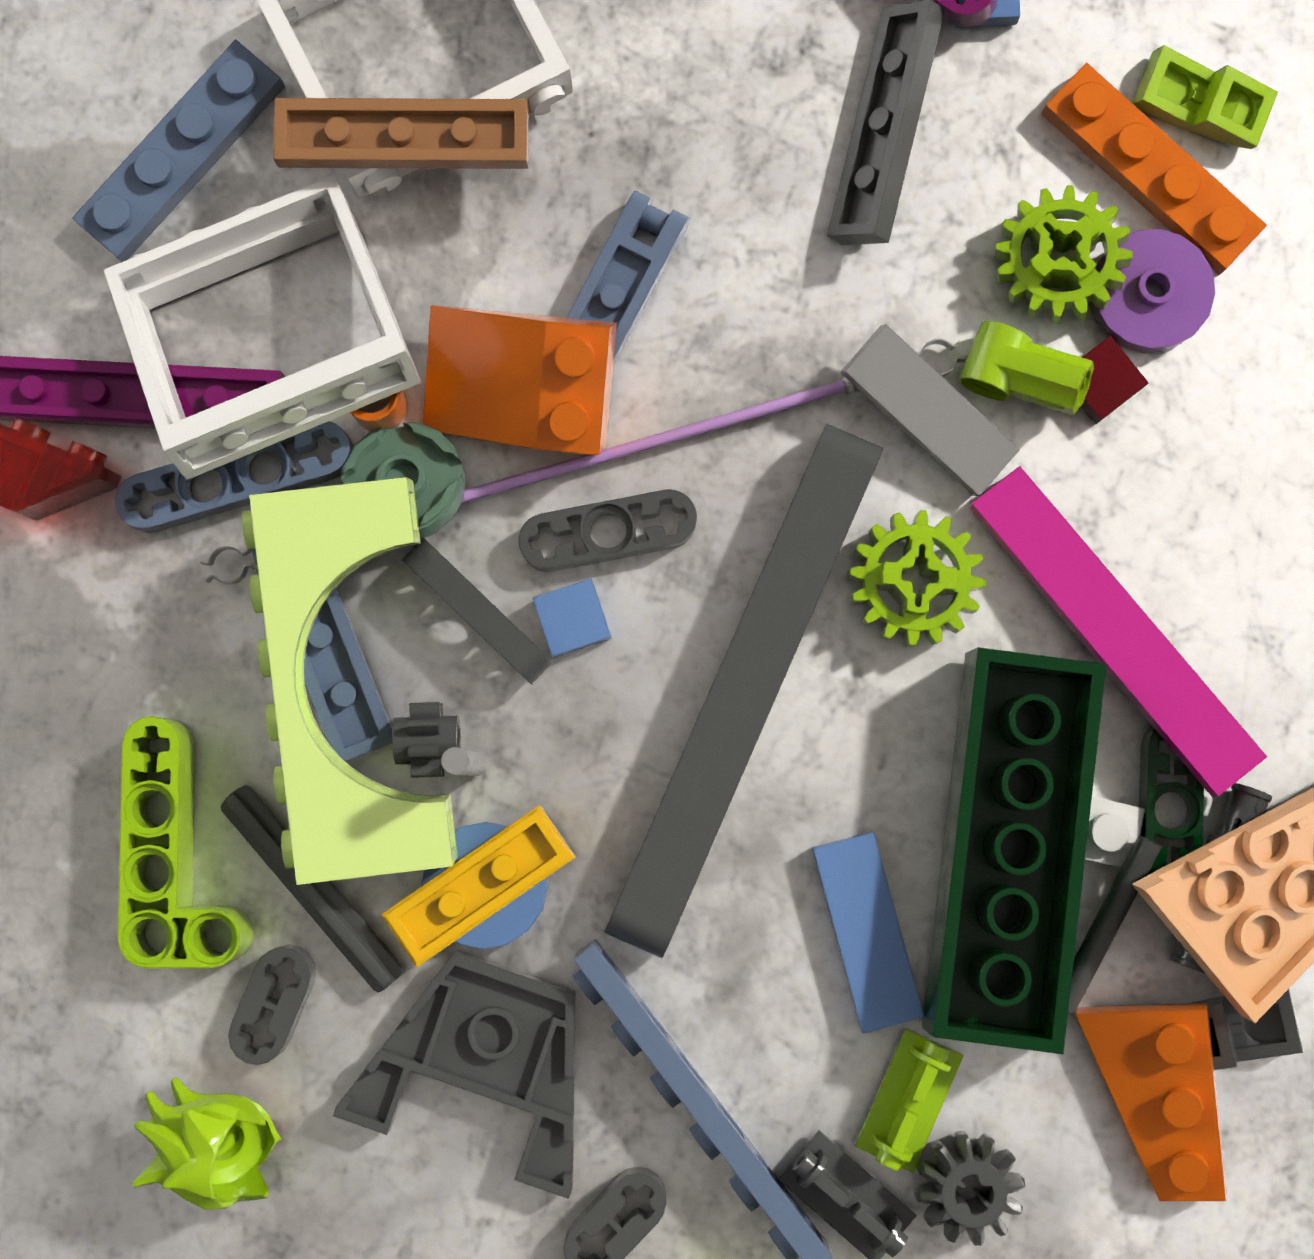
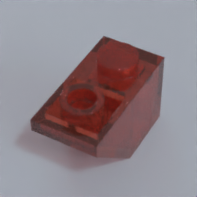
(44, 478)

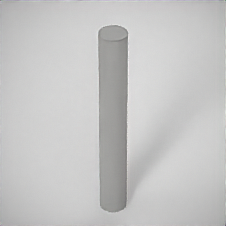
(463, 762)

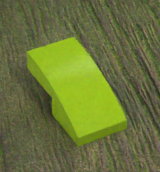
(1203, 101)

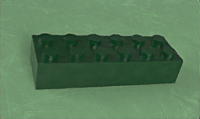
(1014, 850)

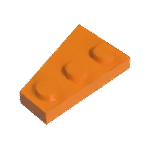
(1165, 1091)

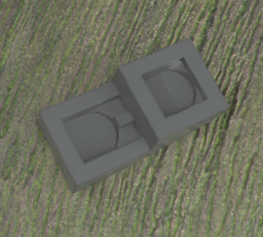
(1242, 1040)

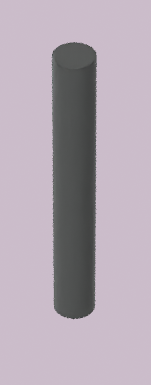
(1110, 917)

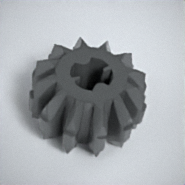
(988, 1204)

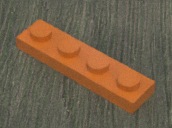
(1152, 167)

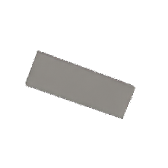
(930, 410)

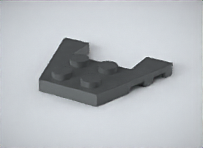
(492, 1037)

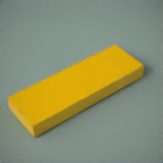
(478, 886)

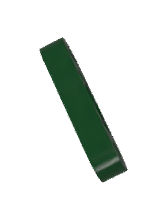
(1193, 795)

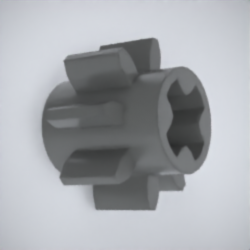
(424, 738)

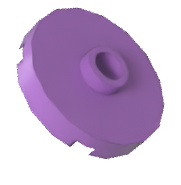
(1163, 322)

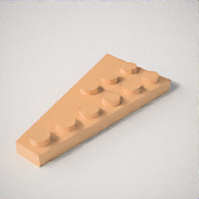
(1245, 905)

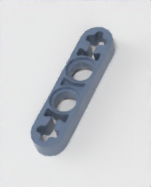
(236, 482)

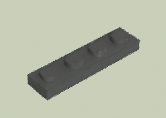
(886, 123)

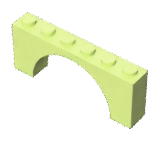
(335, 814)

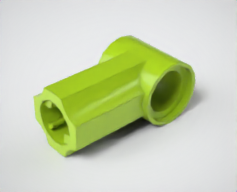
(1009, 364)

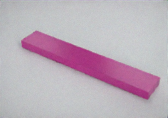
(1118, 632)

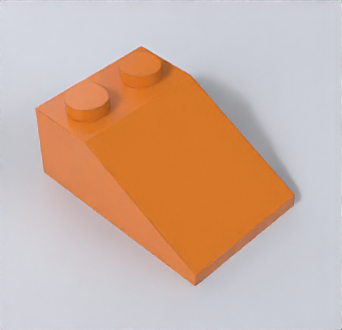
(520, 378)

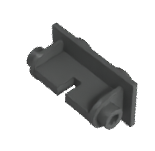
(848, 1198)

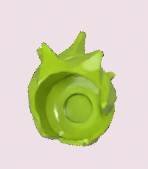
(208, 1147)

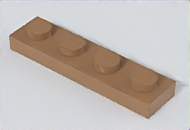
(401, 133)

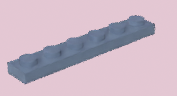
(714, 1126)

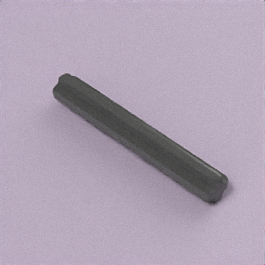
(319, 899)

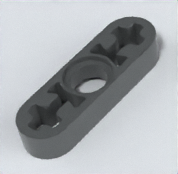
(620, 507)
(477, 611)

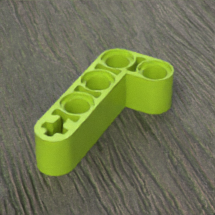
(174, 843)

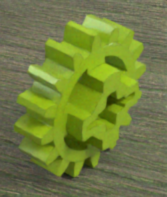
(1046, 233)
(943, 580)

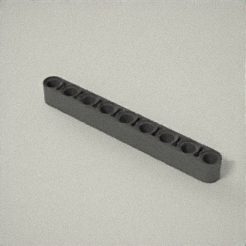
(743, 691)

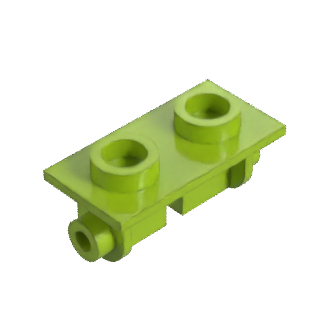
(908, 1101)

